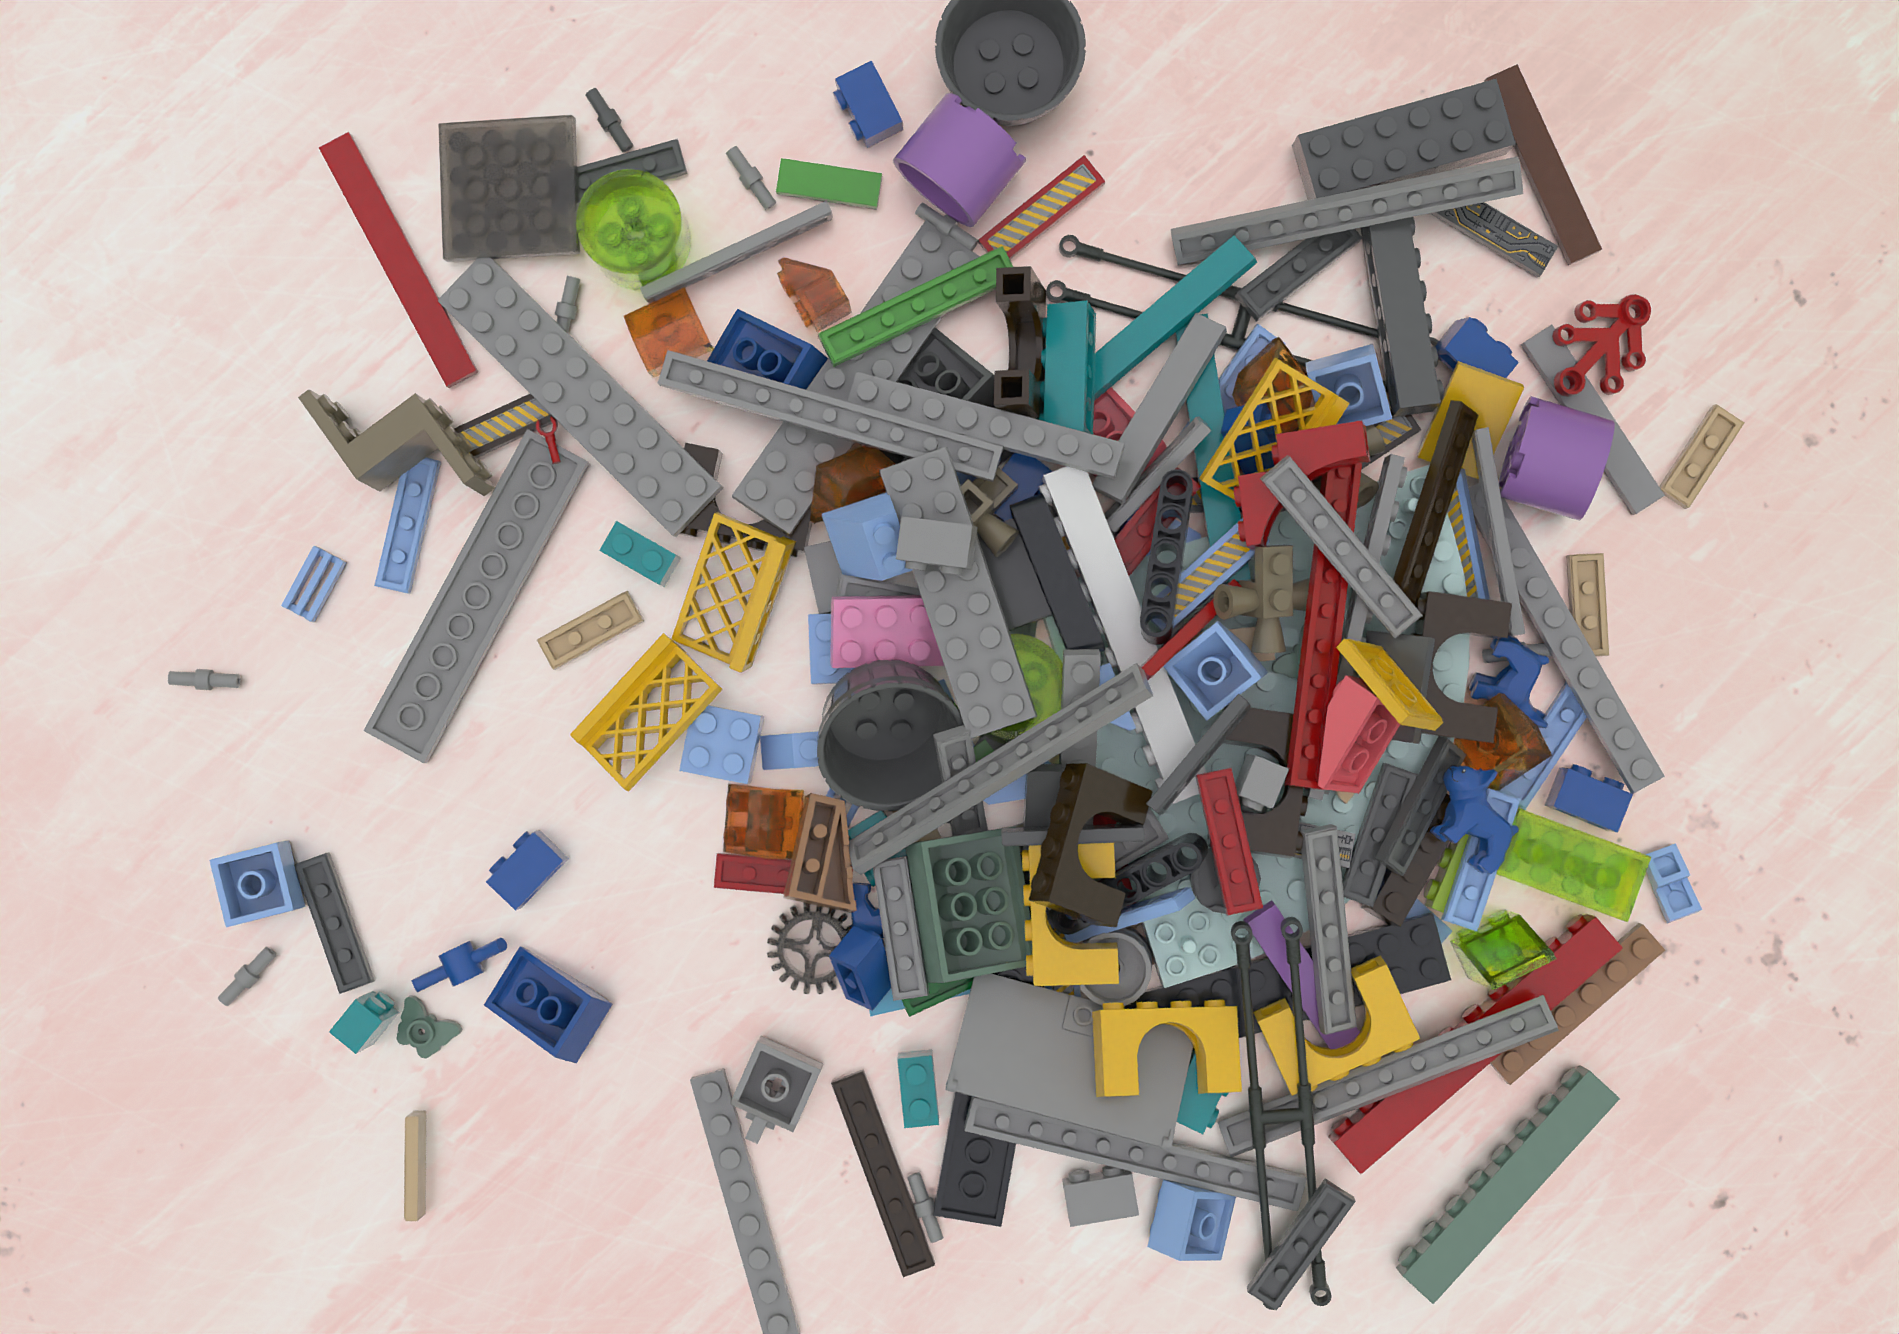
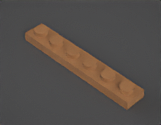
(1638, 952)

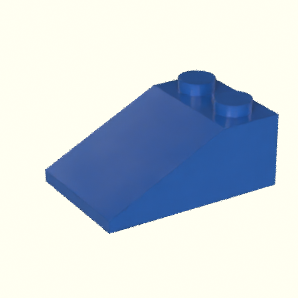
(767, 352)
(548, 1005)

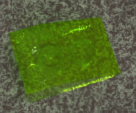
(1500, 950)

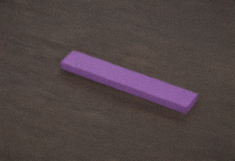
(1266, 930)

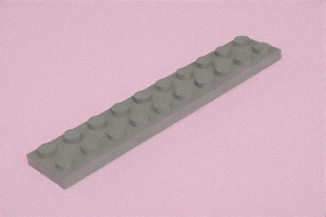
(580, 395)
(784, 474)
(475, 597)

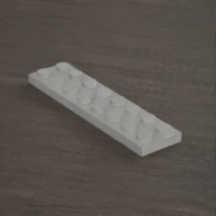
(964, 606)

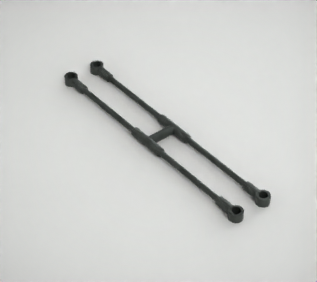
(1241, 324)
(1301, 1114)

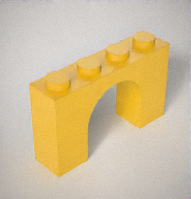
(1059, 960)
(1209, 1028)
(1384, 1030)

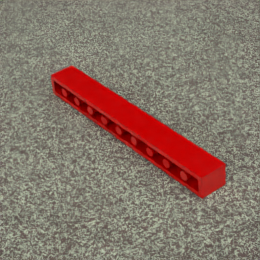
(1387, 1121)

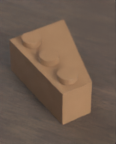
(821, 857)

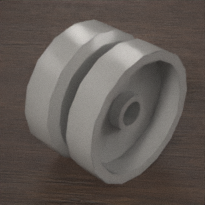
(1134, 970)

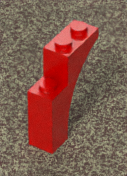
(1315, 453)

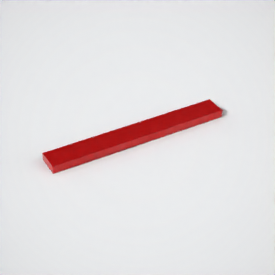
(398, 259)

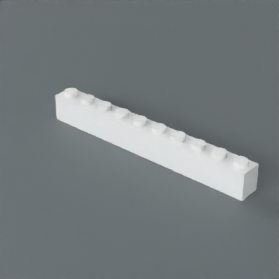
(1118, 617)

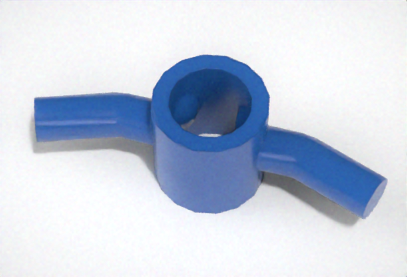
(460, 964)

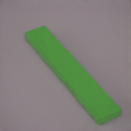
(913, 307)

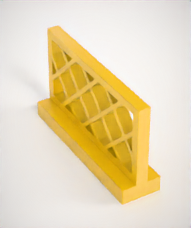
(1324, 413)
(760, 601)
(631, 696)

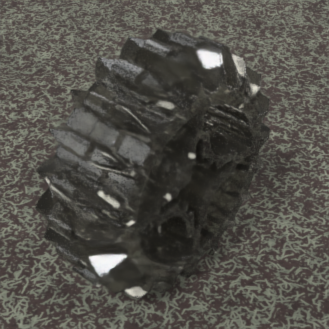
(796, 945)

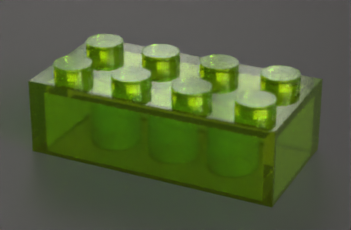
(1574, 865)

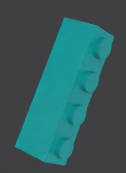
(1069, 365)

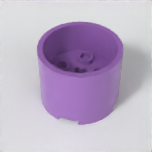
(959, 160)
(1556, 458)

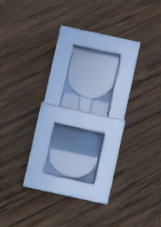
(1670, 884)

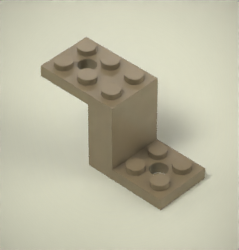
(397, 441)

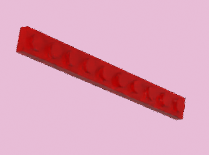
(1320, 638)

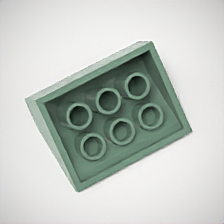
(969, 905)

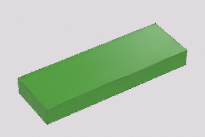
(829, 183)

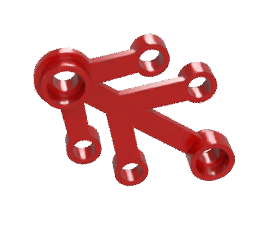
(1605, 343)

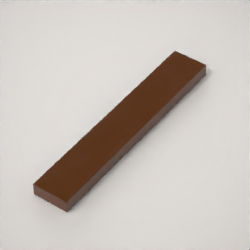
(1546, 169)

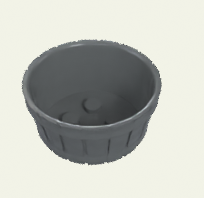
(1010, 55)
(880, 733)

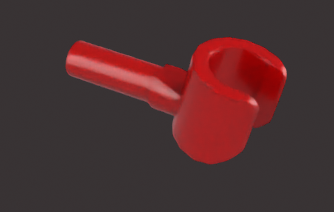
(550, 439)

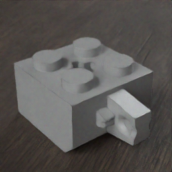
(764, 1104)

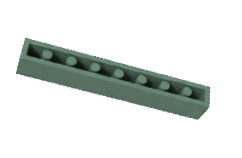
(1506, 1183)

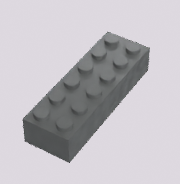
(1405, 141)

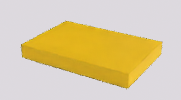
(1484, 393)
(1390, 684)

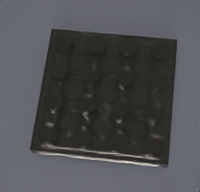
(509, 188)

